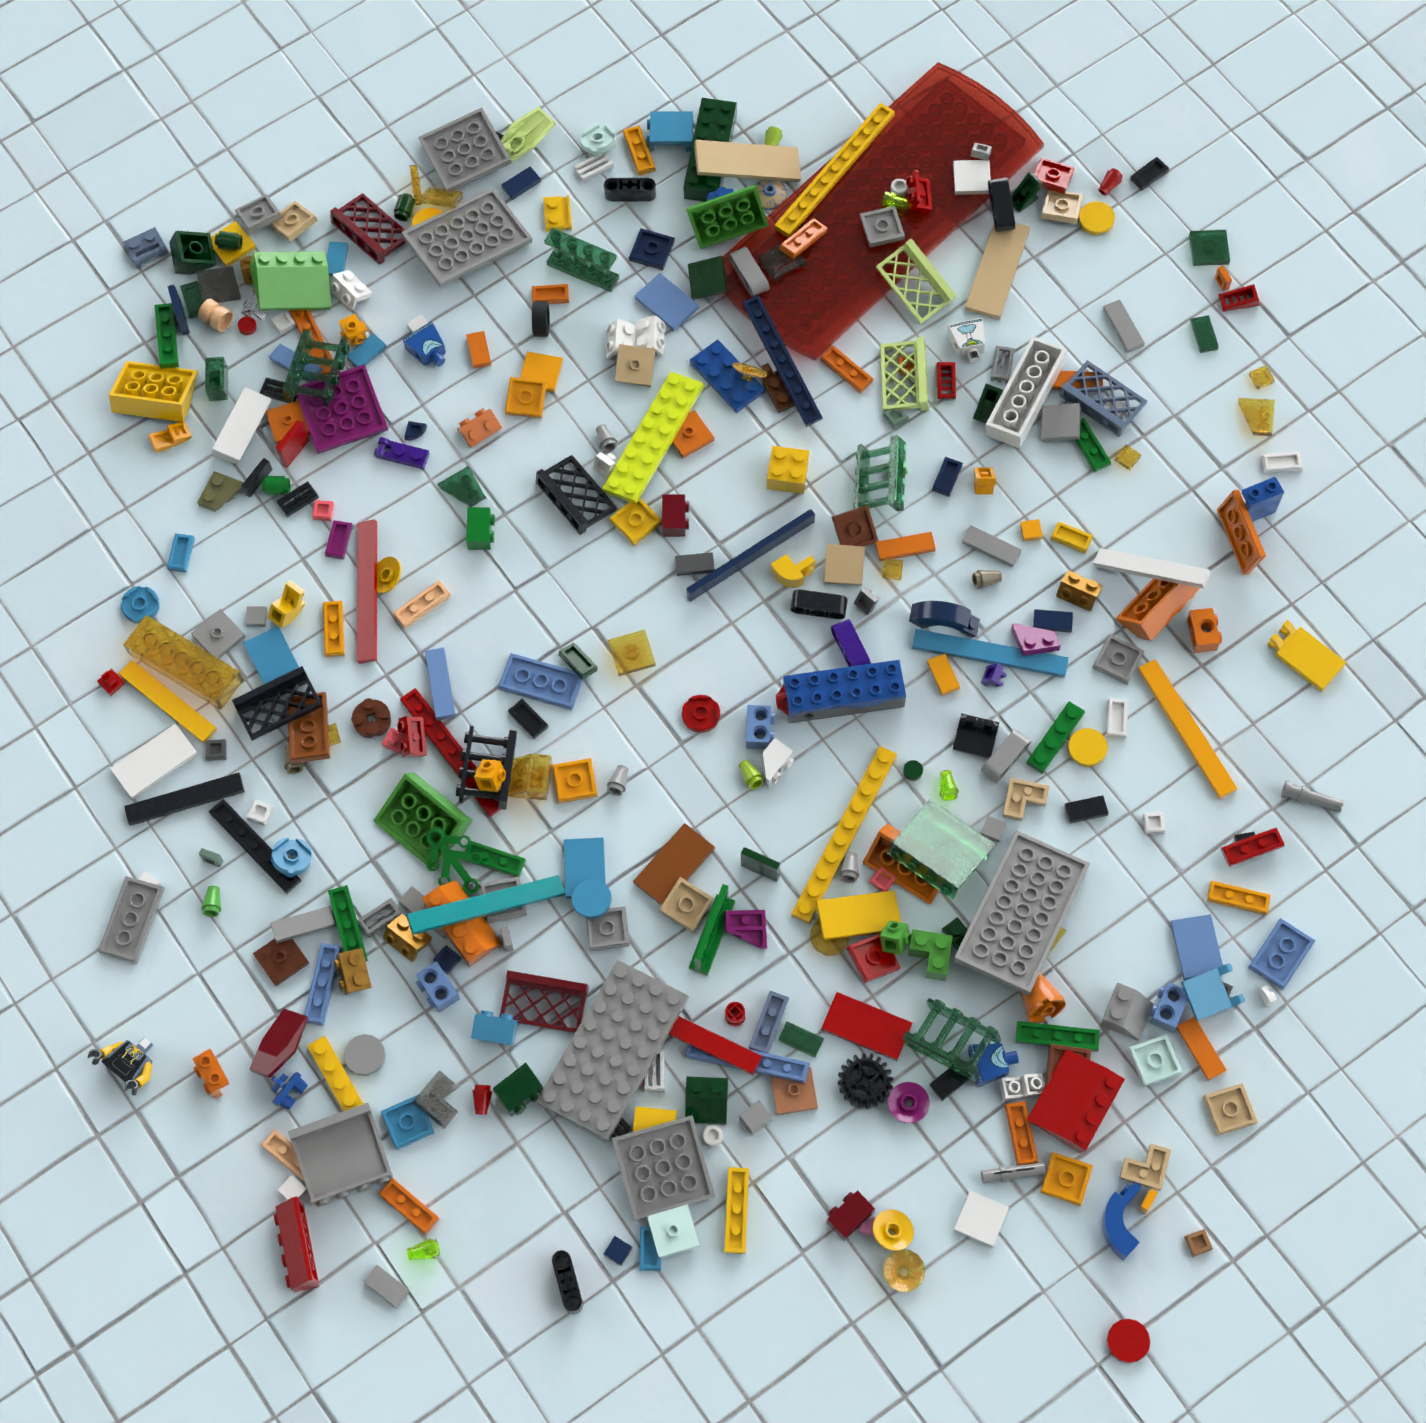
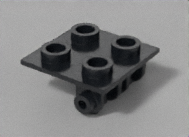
(976, 735)

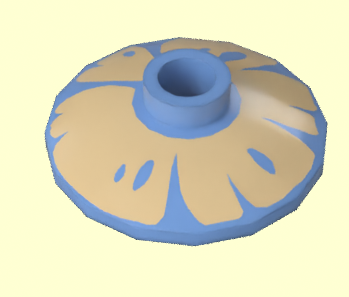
(772, 199)

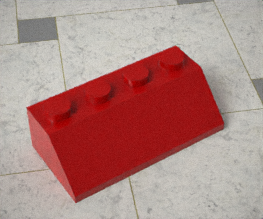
(297, 1245)

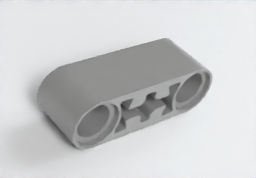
(748, 271)
(1005, 756)

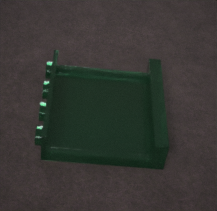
(940, 848)

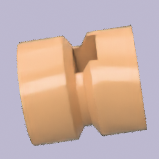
(215, 315)

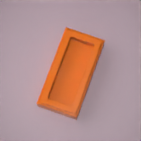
(551, 293)
(478, 349)

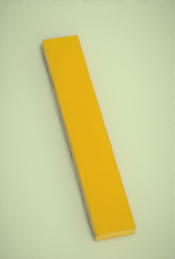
(167, 701)

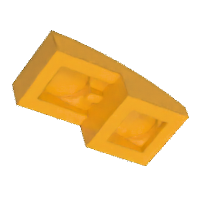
(171, 437)

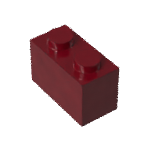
(673, 515)
(850, 1214)

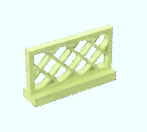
(927, 270)
(920, 375)

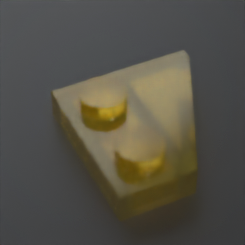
(1258, 415)

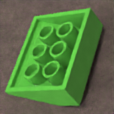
(727, 217)
(291, 280)
(416, 809)

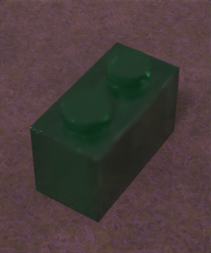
(216, 378)

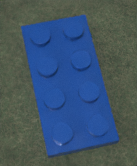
(716, 368)

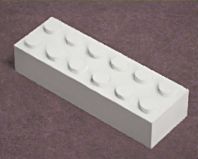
(1026, 392)

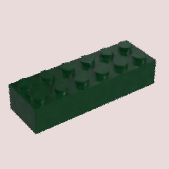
(714, 123)

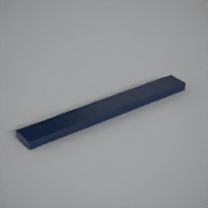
(782, 361)
(750, 555)

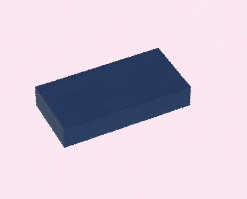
(521, 183)
(947, 476)
(1053, 620)

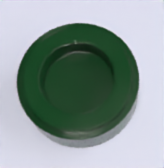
(913, 770)

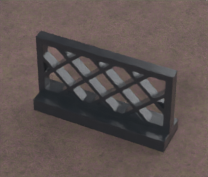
(564, 504)
(271, 692)

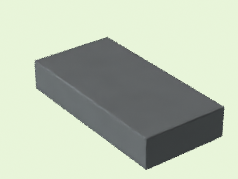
(694, 563)

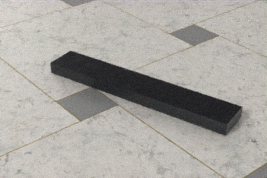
(184, 799)
(251, 843)

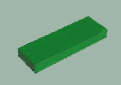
(1091, 448)
(497, 859)

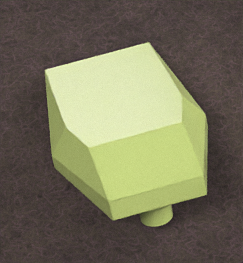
(526, 133)

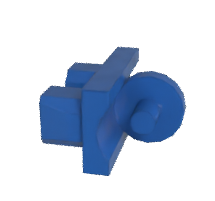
(294, 1082)

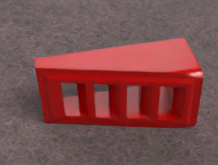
(1244, 291)
(946, 366)

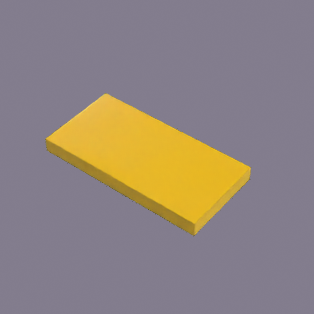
(857, 914)

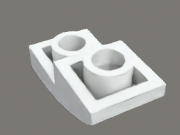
(1021, 1087)

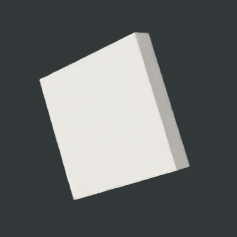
(971, 176)
(981, 1218)

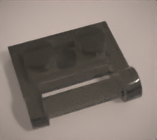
(775, 258)

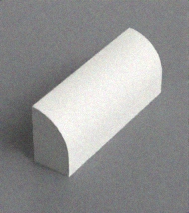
(240, 426)

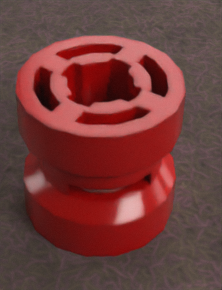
(735, 1019)

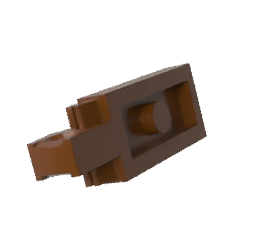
(776, 389)

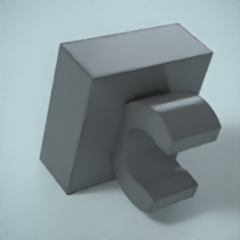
(866, 601)

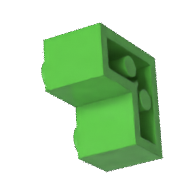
(935, 948)

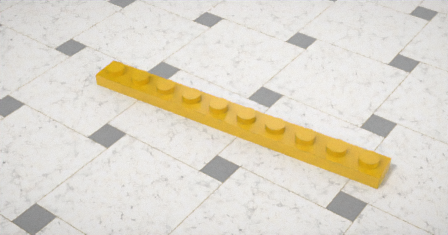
(834, 170)
(844, 834)

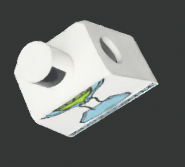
(967, 338)

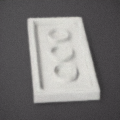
(154, 761)

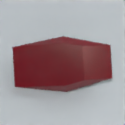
(279, 1043)

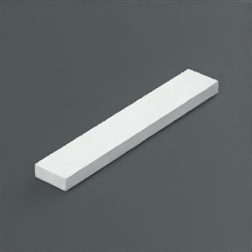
(1151, 568)

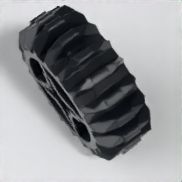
(872, 1077)

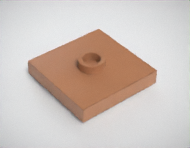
(794, 1096)

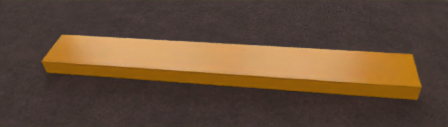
(1187, 729)

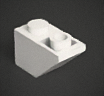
(775, 760)

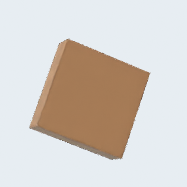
(1198, 1243)

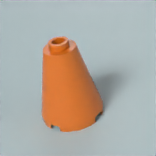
(1043, 1001)

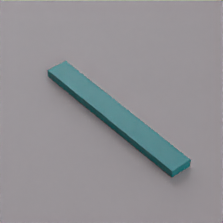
(485, 904)

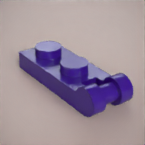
(401, 453)

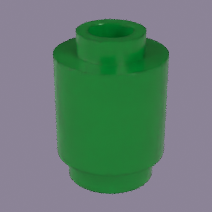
(276, 485)

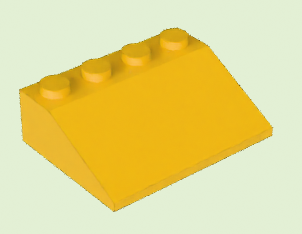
(153, 391)

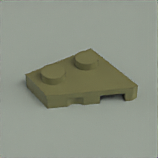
(219, 491)

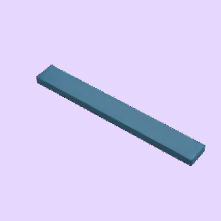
(989, 653)

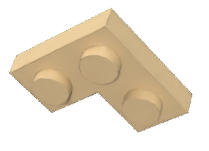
(1023, 792)
(1150, 1173)

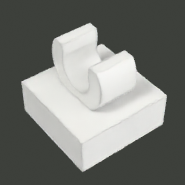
(604, 464)

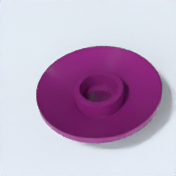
(908, 1092)

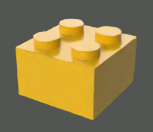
(788, 469)

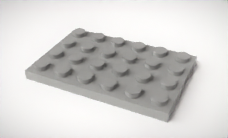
(466, 237)

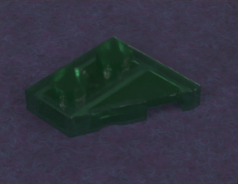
(463, 487)

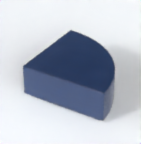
(414, 430)

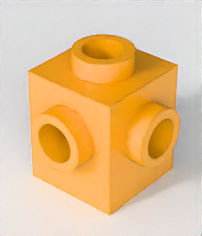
(353, 330)
(490, 775)

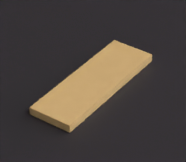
(747, 161)
(997, 271)

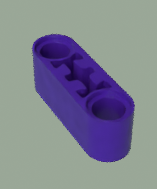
(850, 644)

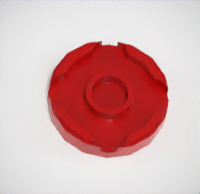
(700, 713)
(1128, 1340)

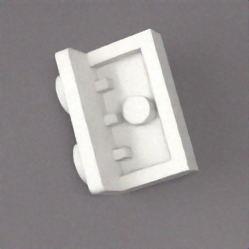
(348, 289)
(619, 333)
(651, 333)

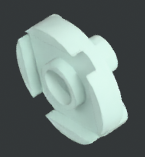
(606, 140)

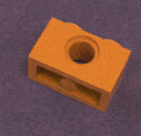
(1202, 640)

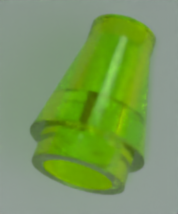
(893, 199)
(948, 787)
(425, 1250)

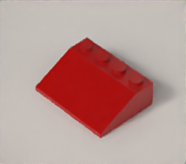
(1075, 1100)

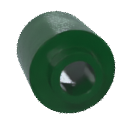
(404, 207)
(228, 241)

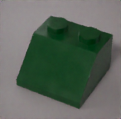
(191, 252)
(518, 1090)
(706, 1099)

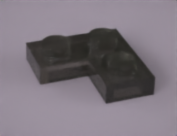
(432, 1102)

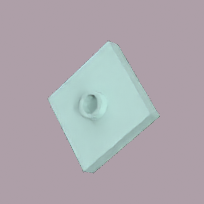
(1155, 1060)
(673, 1231)

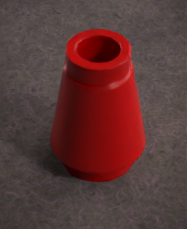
(1111, 180)
(481, 1097)

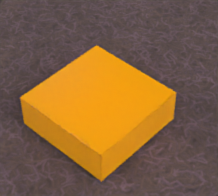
(1031, 530)
(1148, 1200)

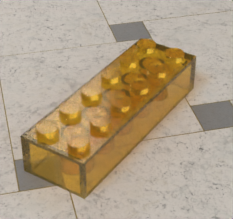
(183, 662)

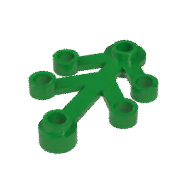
(451, 857)

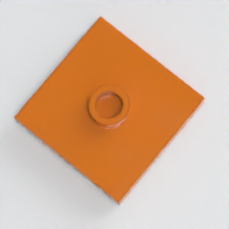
(283, 418)
(692, 435)

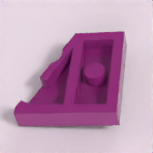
(747, 926)

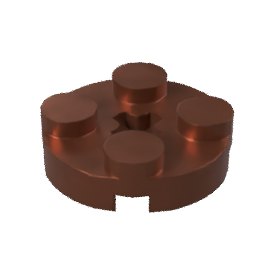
(368, 708)

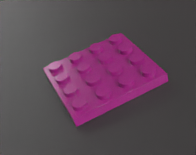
(350, 415)

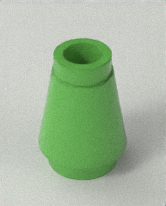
(212, 903)

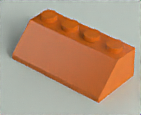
(1155, 607)
(878, 857)
(471, 938)

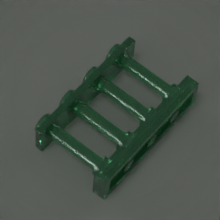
(581, 260)
(302, 358)
(894, 483)
(951, 1059)

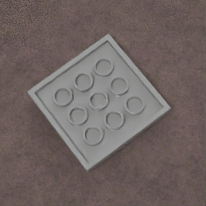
(465, 150)
(663, 1167)

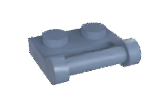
(143, 243)

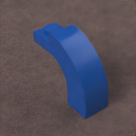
(1114, 1230)

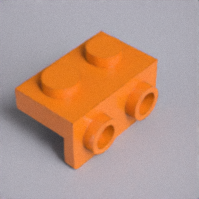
(479, 427)
(211, 1072)

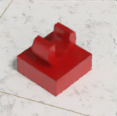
(111, 682)

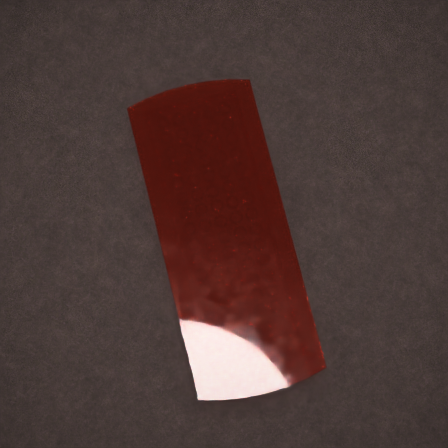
(931, 128)

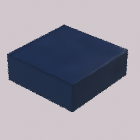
(447, 959)
(618, 1250)

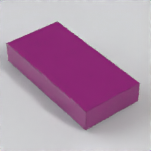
(338, 539)

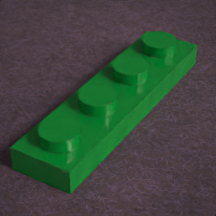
(166, 336)
(1055, 737)
(346, 919)
(1048, 1034)

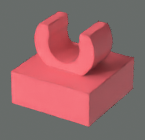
(392, 741)

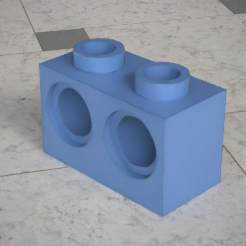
(759, 727)
(440, 985)
(1173, 1008)

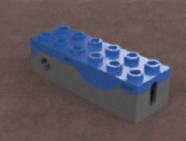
(842, 691)

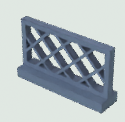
(1097, 411)

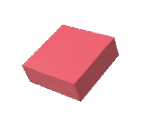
(323, 510)
(881, 882)

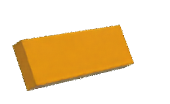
(639, 150)
(333, 628)
(1238, 897)

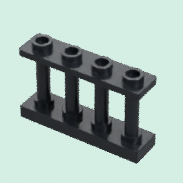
(506, 761)

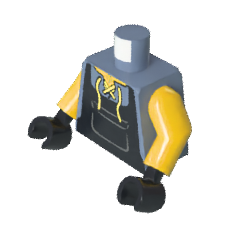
(127, 1062)

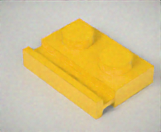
(557, 213)

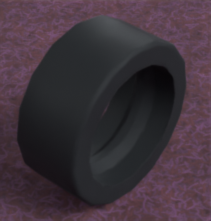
(540, 319)

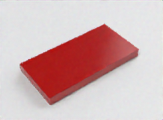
(866, 1026)

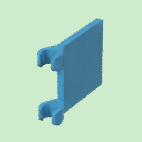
(1208, 994)

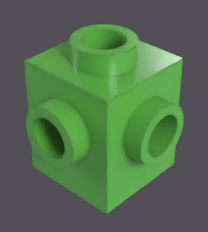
(895, 937)

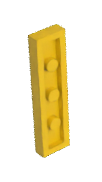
(334, 1074)
(736, 1210)

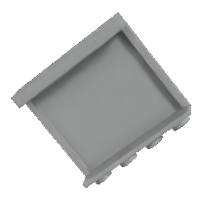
(340, 1154)

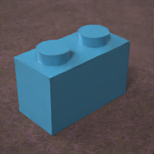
(493, 1028)

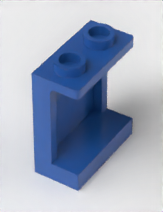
(1263, 498)

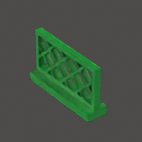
(712, 933)

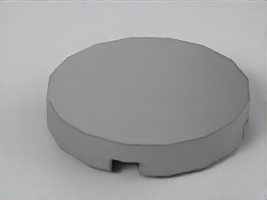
(364, 1055)

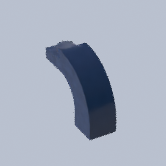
(946, 614)

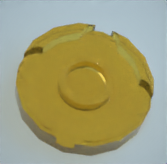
(826, 947)

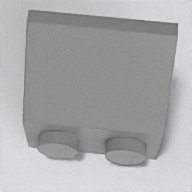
(1127, 1012)

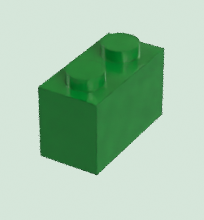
(479, 528)

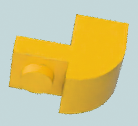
(790, 574)
(288, 606)

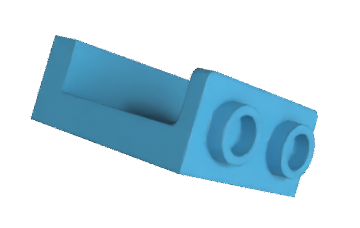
(670, 128)

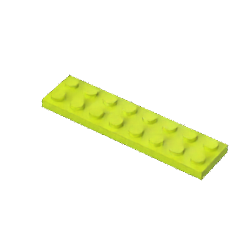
(653, 437)

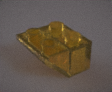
(531, 777)

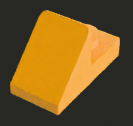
(984, 480)

